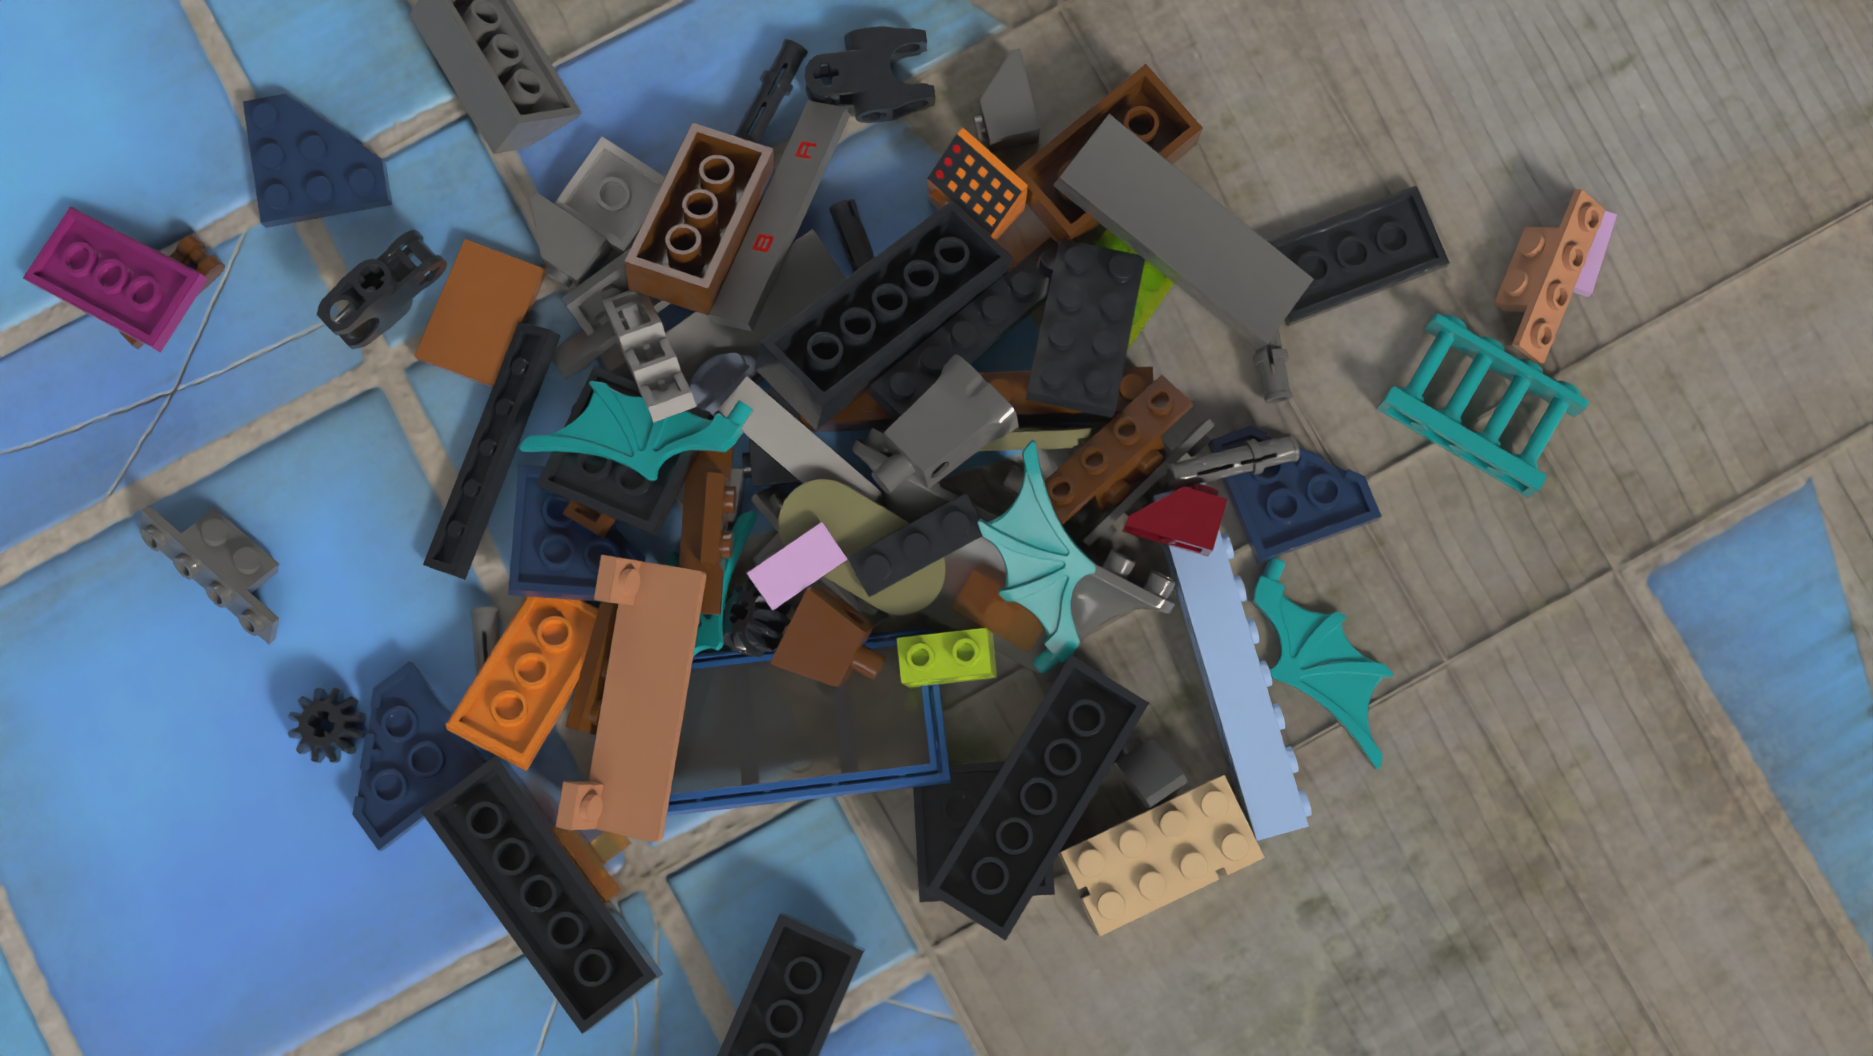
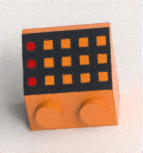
(977, 185)

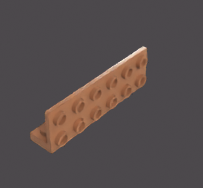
(640, 699)

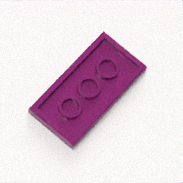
(115, 279)

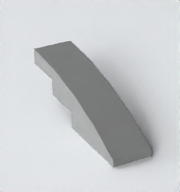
(649, 354)

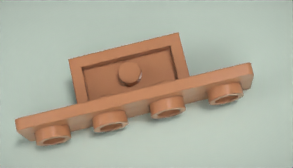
(1546, 273)

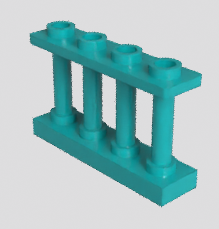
(1483, 447)

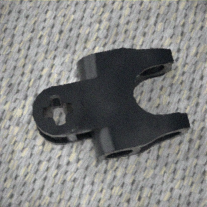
(865, 76)
(381, 289)

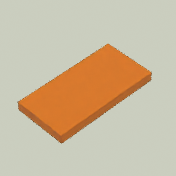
(526, 679)

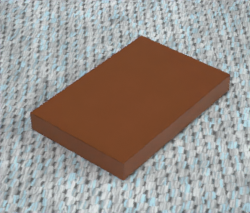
(479, 312)

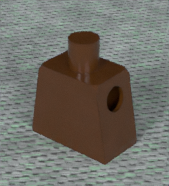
(827, 640)

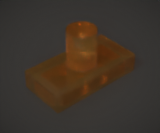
(1009, 620)
(593, 857)

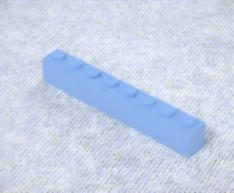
(1238, 688)

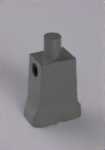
(945, 427)

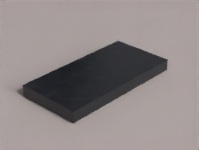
(1362, 252)

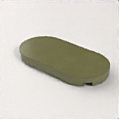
(1046, 437)
(855, 524)

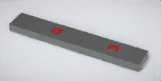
(779, 216)

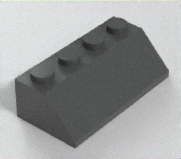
(496, 70)

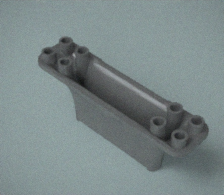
(1093, 599)

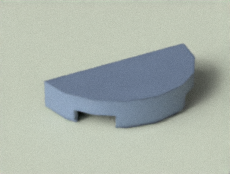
(719, 378)

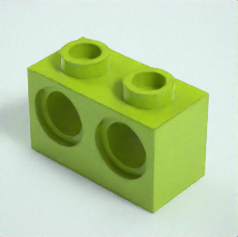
(947, 657)

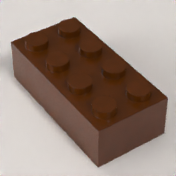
(1142, 107)
(699, 218)

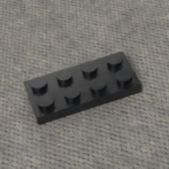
(1086, 328)

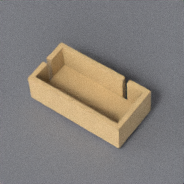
(1161, 855)

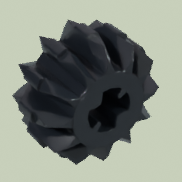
(750, 623)
(318, 740)

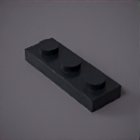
(917, 544)

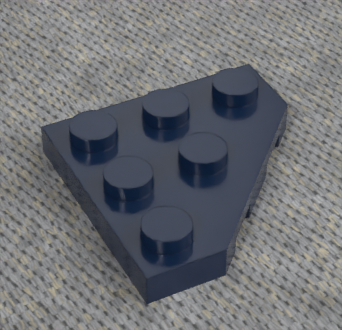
(307, 165)
(1295, 500)
(553, 552)
(407, 757)

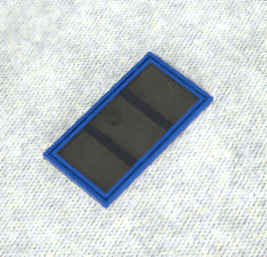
(782, 737)

